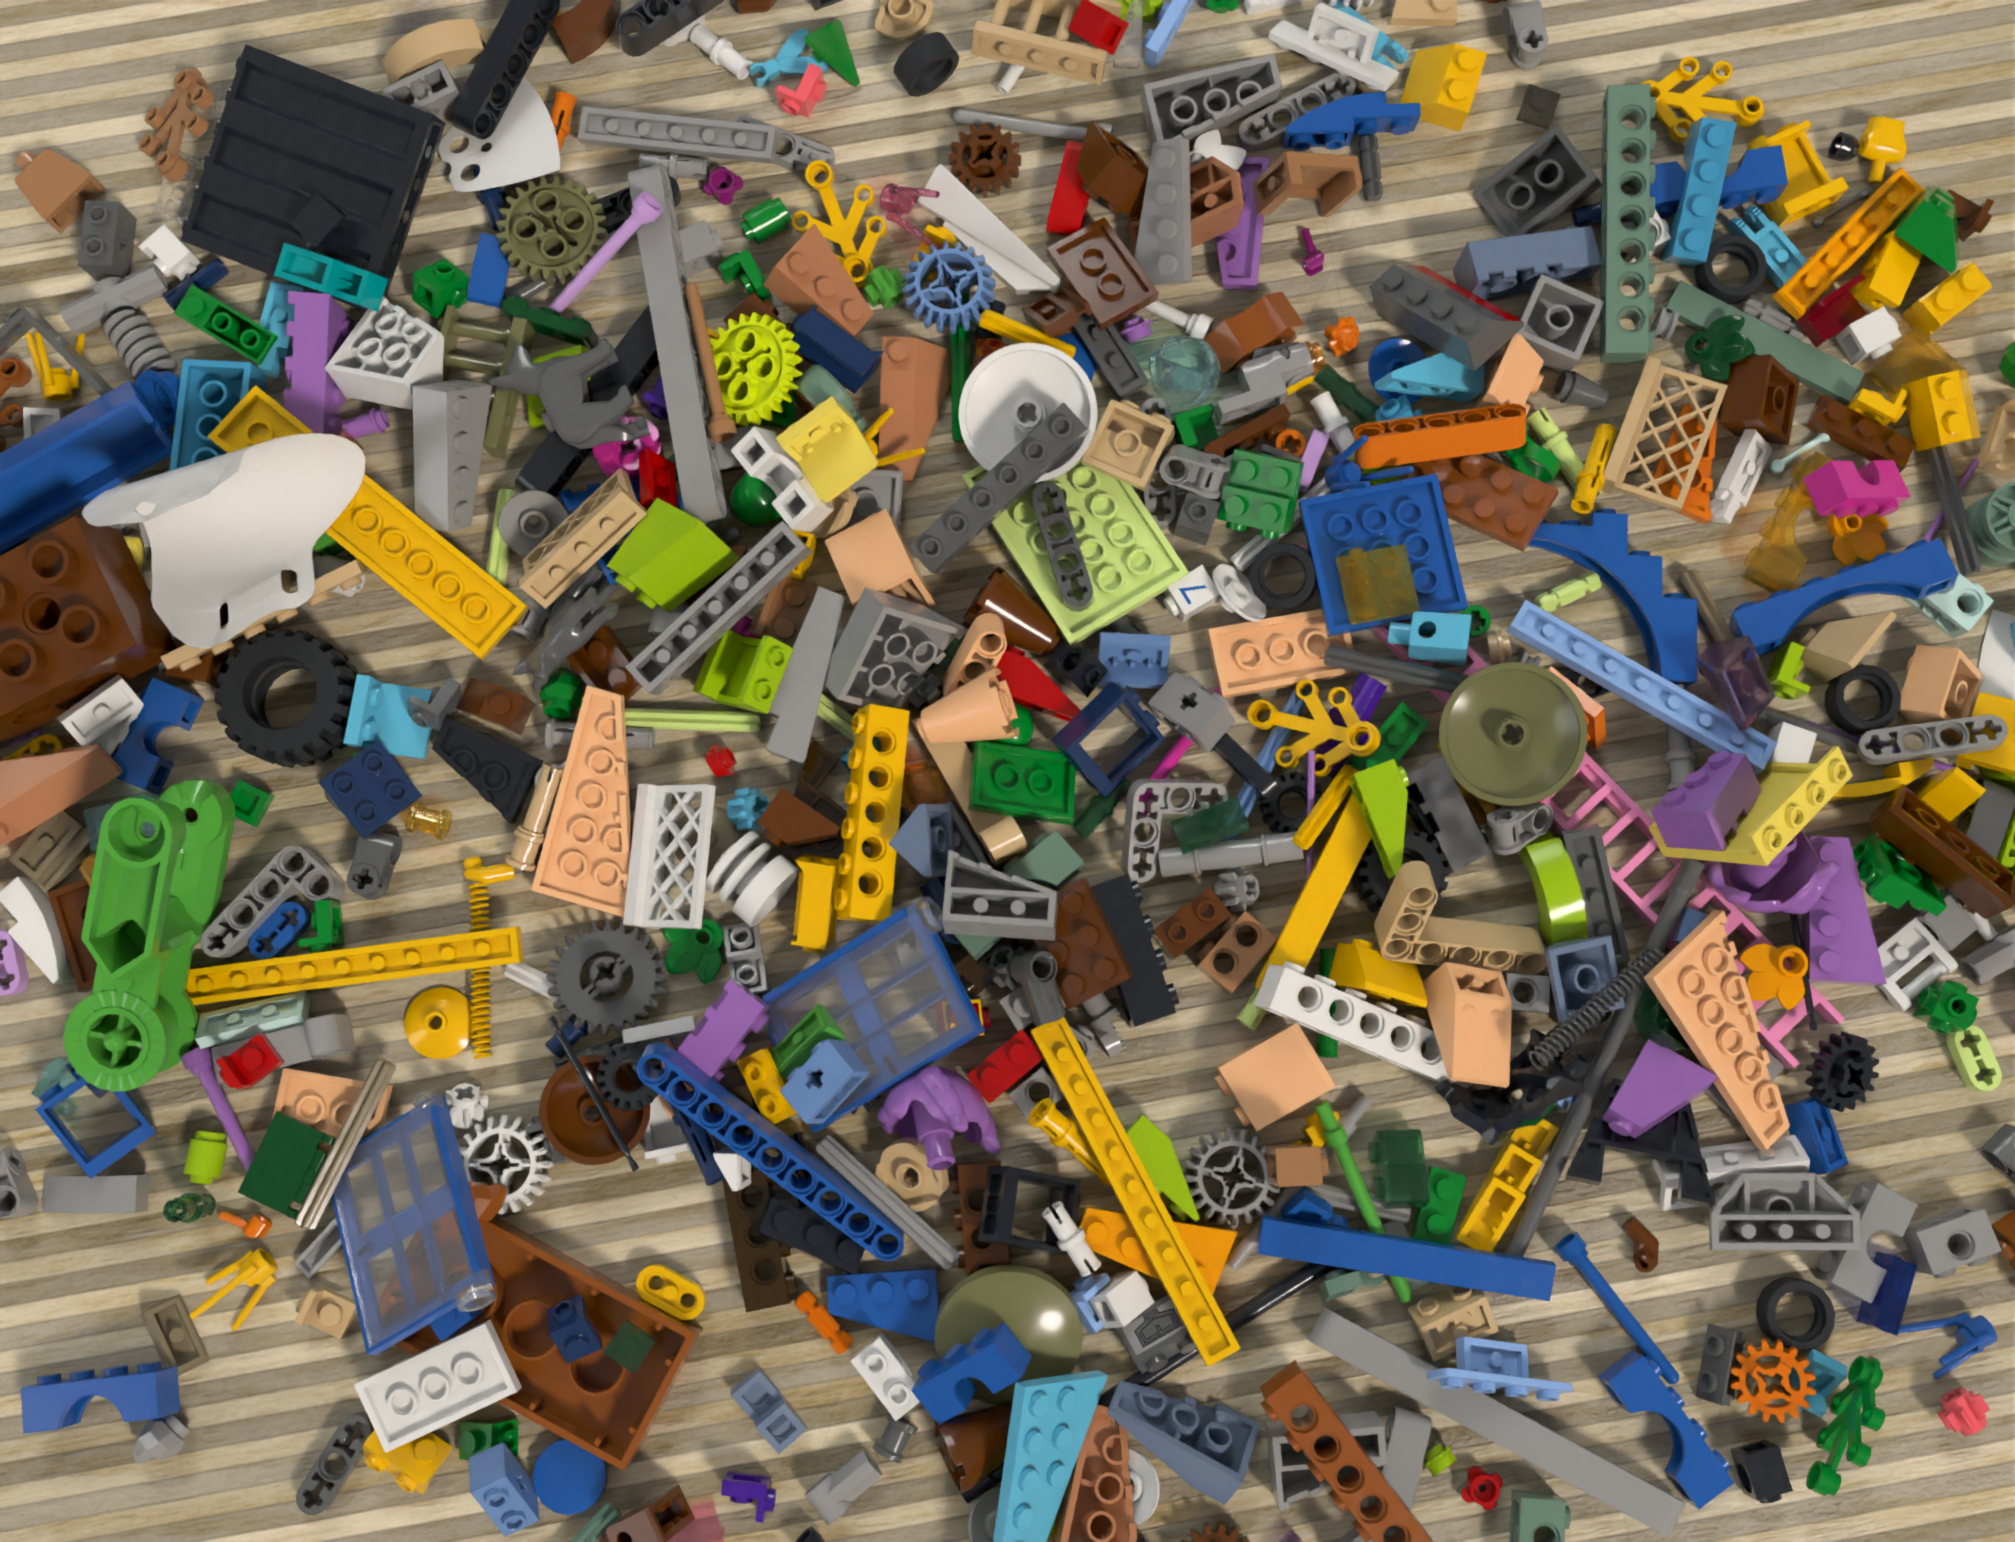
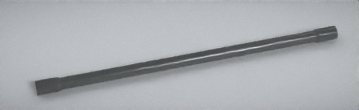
(1681, 889)

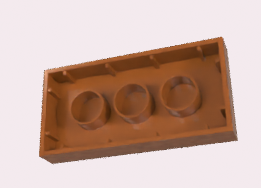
(593, 1397)

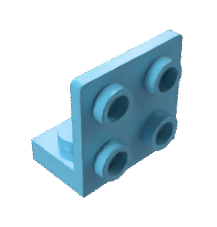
(381, 714)

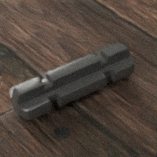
(1370, 168)

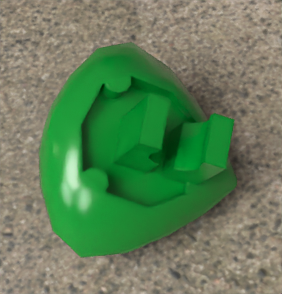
(752, 501)

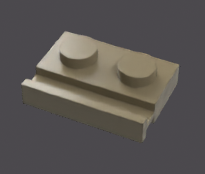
(53, 850)

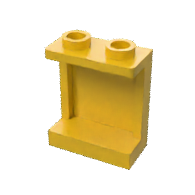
(1808, 182)
(2003, 757)

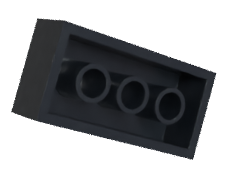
(1146, 994)

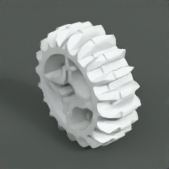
(503, 1148)

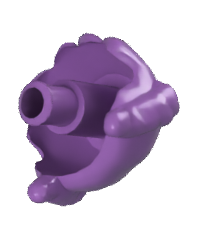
(1787, 884)
(932, 1107)

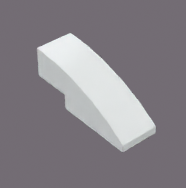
(37, 929)

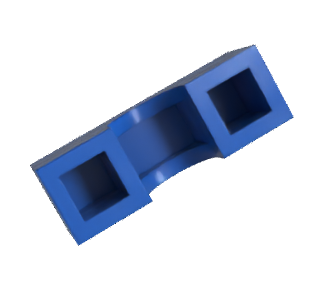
(137, 755)
(991, 1357)

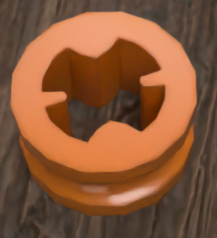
(1295, 438)

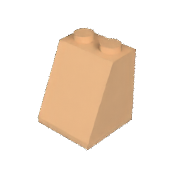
(877, 558)
(1273, 1077)

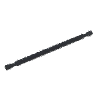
(1807, 995)
(593, 1093)

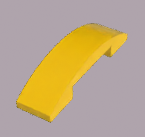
(1894, 776)

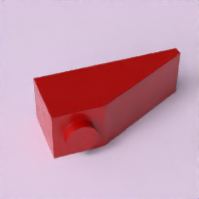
(1033, 687)

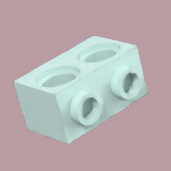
(1943, 607)

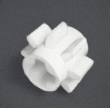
(466, 1105)

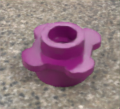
(718, 177)

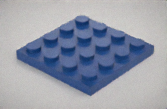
(1380, 518)

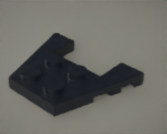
(1669, 1141)

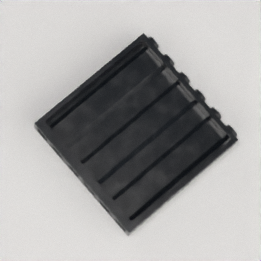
(305, 135)

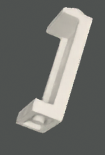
(662, 1136)

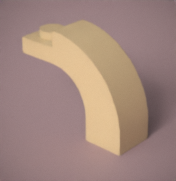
(448, 40)

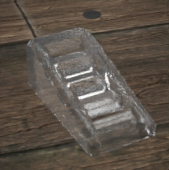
(1129, 49)
(168, 190)

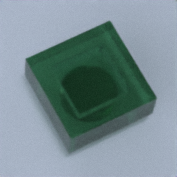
(630, 1346)

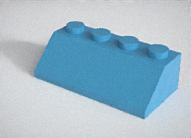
(204, 399)

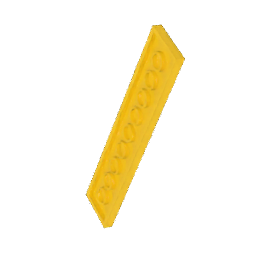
(393, 541)

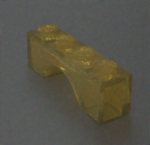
(1778, 558)

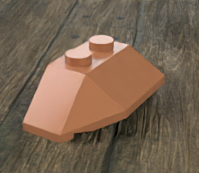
(1214, 201)

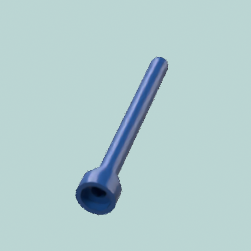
(1572, 1249)

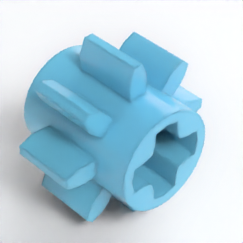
(747, 808)

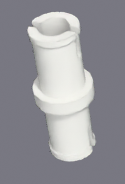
(720, 51)
(1333, 421)
(1071, 1239)

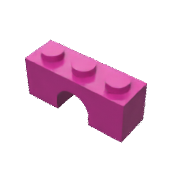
(1846, 491)

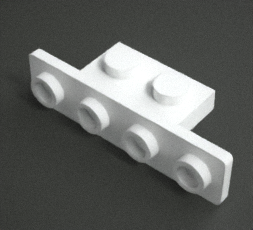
(1338, 43)

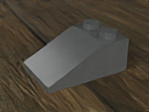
(1537, 185)

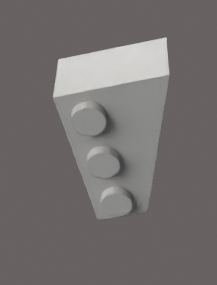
(1288, 1469)

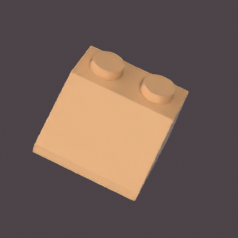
(1513, 375)
(1939, 686)

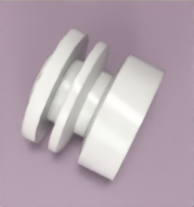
(745, 873)

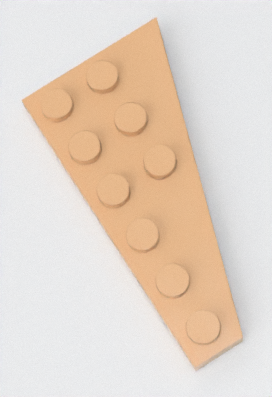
(590, 824)

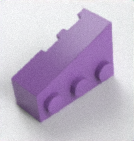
(1708, 803)
(724, 1029)

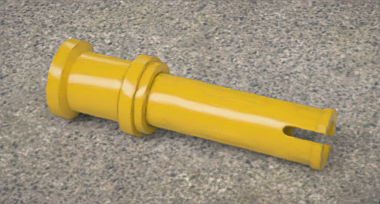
(1065, 1133)

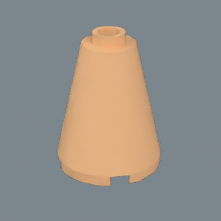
(971, 713)

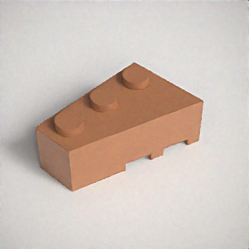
(814, 276)

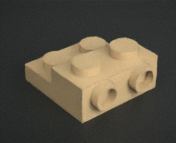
(1129, 443)

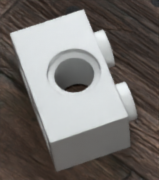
(887, 1375)

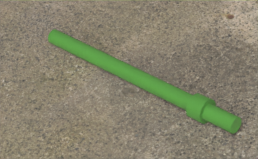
(1336, 1138)

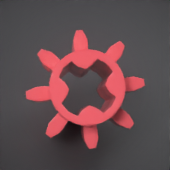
(1963, 1411)

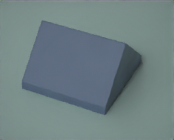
(926, 839)
(1579, 971)

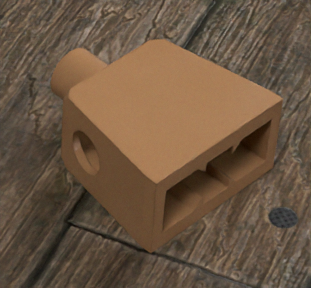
(55, 186)

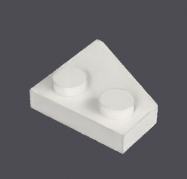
(103, 715)

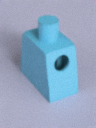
(1447, 641)

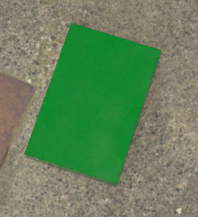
(1021, 782)

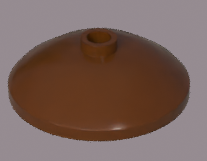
(565, 1119)

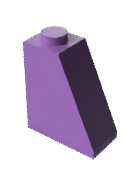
(1655, 1089)

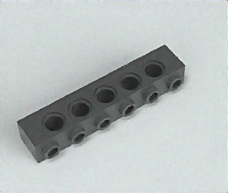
(999, 488)

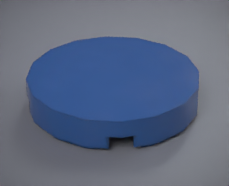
(569, 1477)

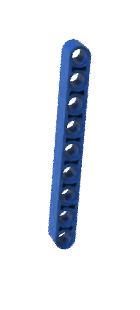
(766, 1135)

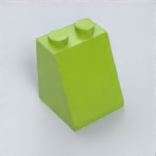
(669, 557)

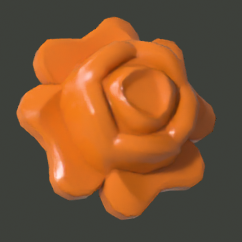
(1342, 336)

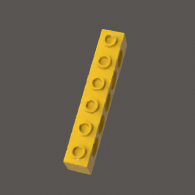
(891, 729)

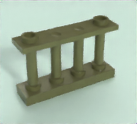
(502, 403)

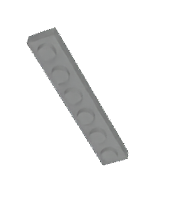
(678, 134)

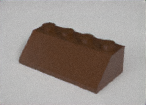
(1944, 853)

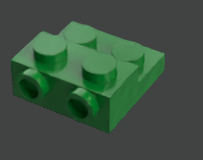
(1261, 493)
(1893, 879)

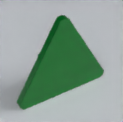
(831, 45)

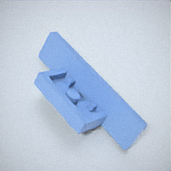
(1495, 1366)

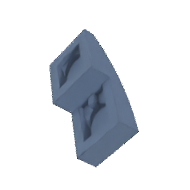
(768, 1409)

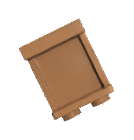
(1305, 175)

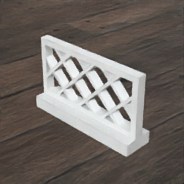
(650, 855)

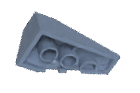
(1196, 1441)

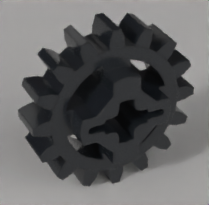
(1842, 1071)

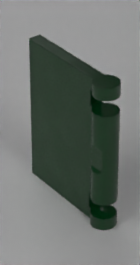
(285, 1164)

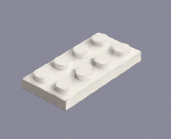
(437, 1386)

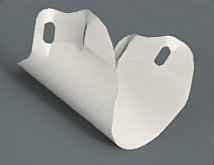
(233, 527)

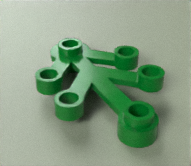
(1863, 1379)

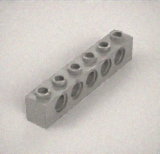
(718, 609)

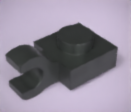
(925, 693)

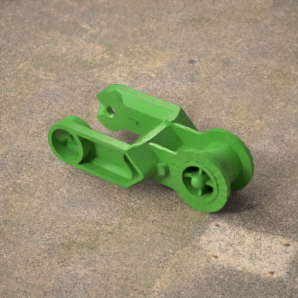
(141, 927)

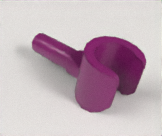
(1314, 261)

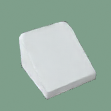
(734, 1168)

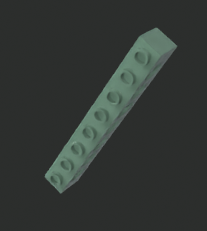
(1621, 104)

